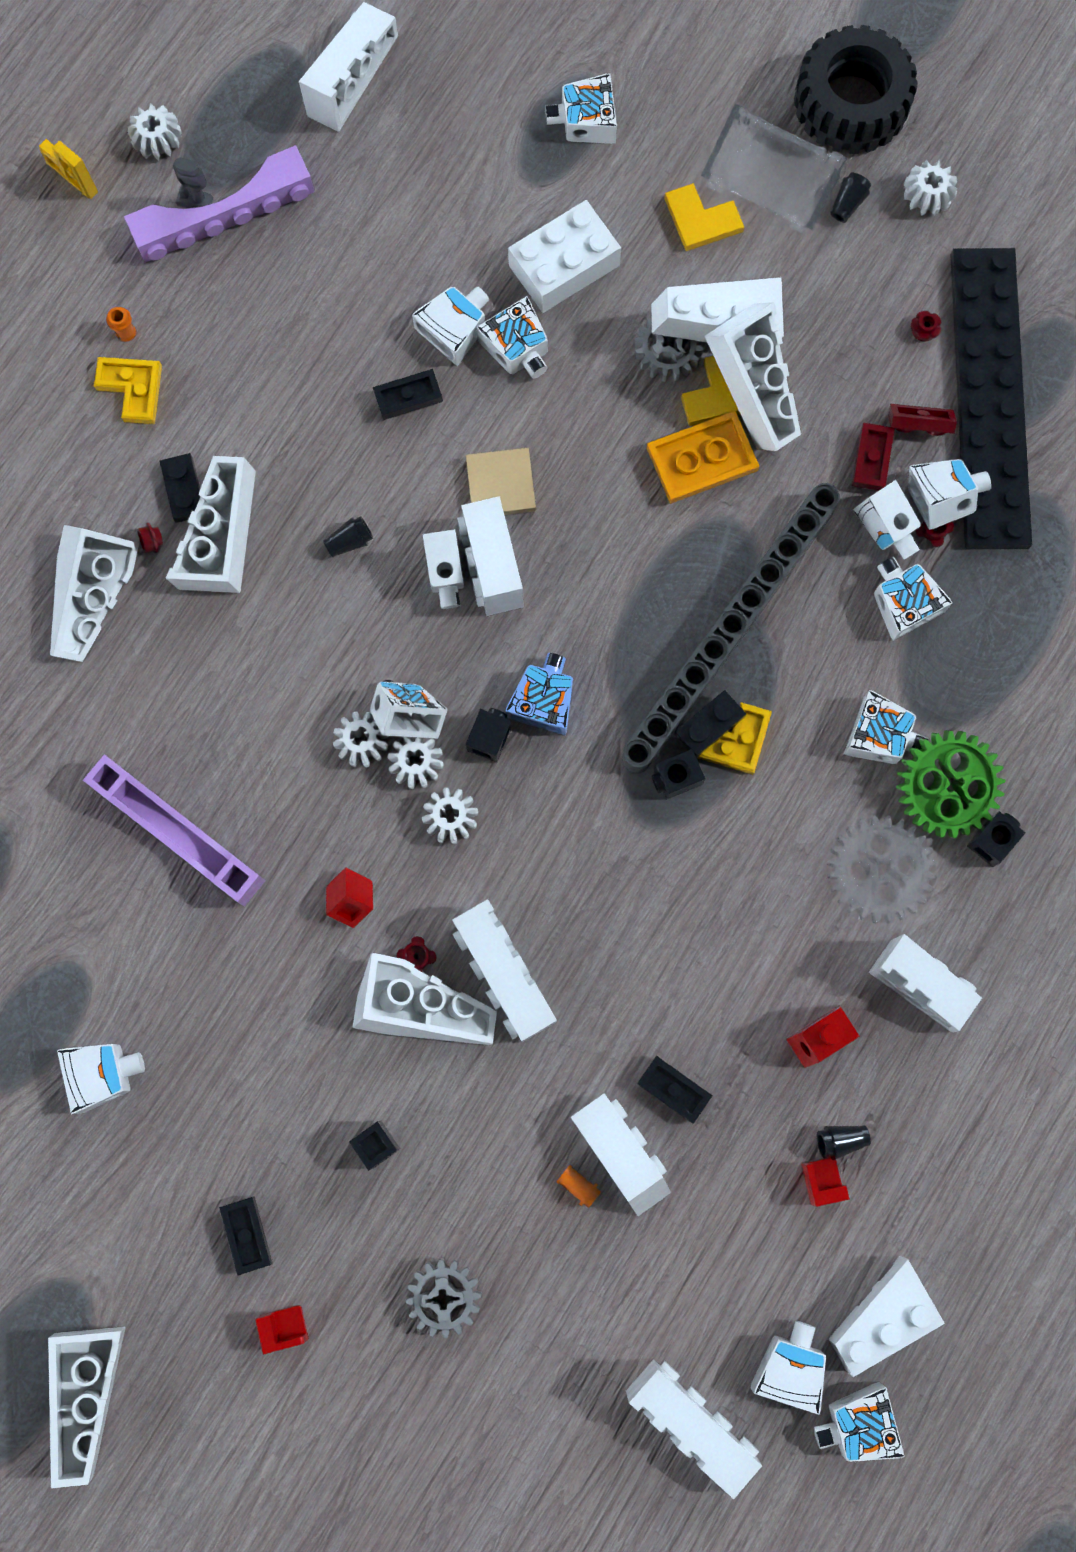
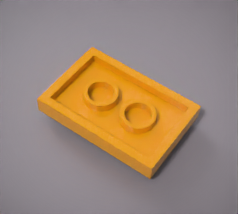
(702, 457)

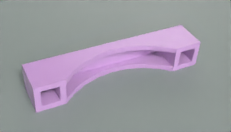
(277, 183)
(174, 830)

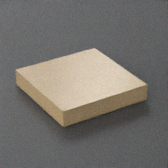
(502, 475)

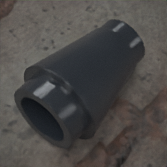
(851, 195)
(348, 537)
(842, 1140)

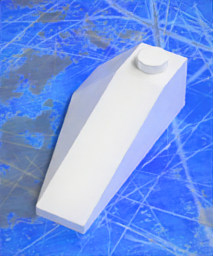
(87, 580)
(412, 1004)

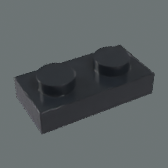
(408, 394)
(181, 485)
(710, 723)
(674, 1089)
(246, 1235)

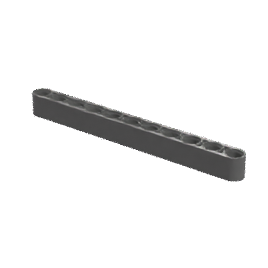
(736, 612)

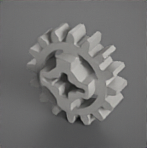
(666, 360)
(425, 1299)

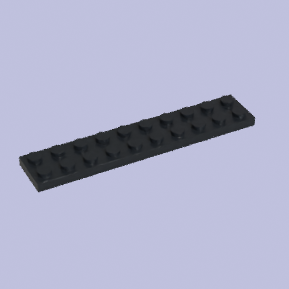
(991, 395)

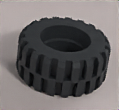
(862, 55)

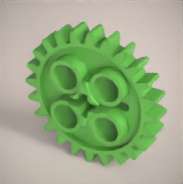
(973, 766)

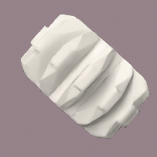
(154, 131)
(930, 188)
(365, 749)
(415, 772)
(459, 807)

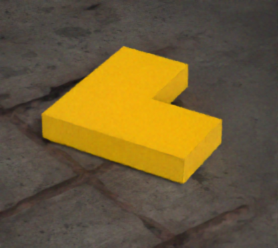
(68, 166)
(700, 225)
(137, 380)
(710, 401)
(743, 745)

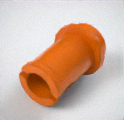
(120, 321)
(579, 1186)

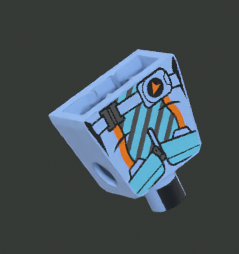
(543, 696)

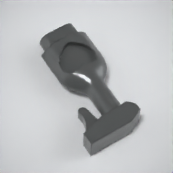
(192, 182)

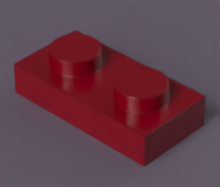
(932, 420)
(873, 456)

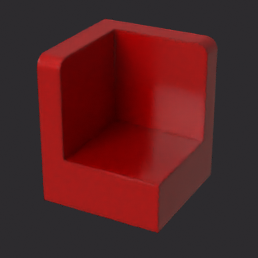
(349, 897)
(824, 1182)
(282, 1329)

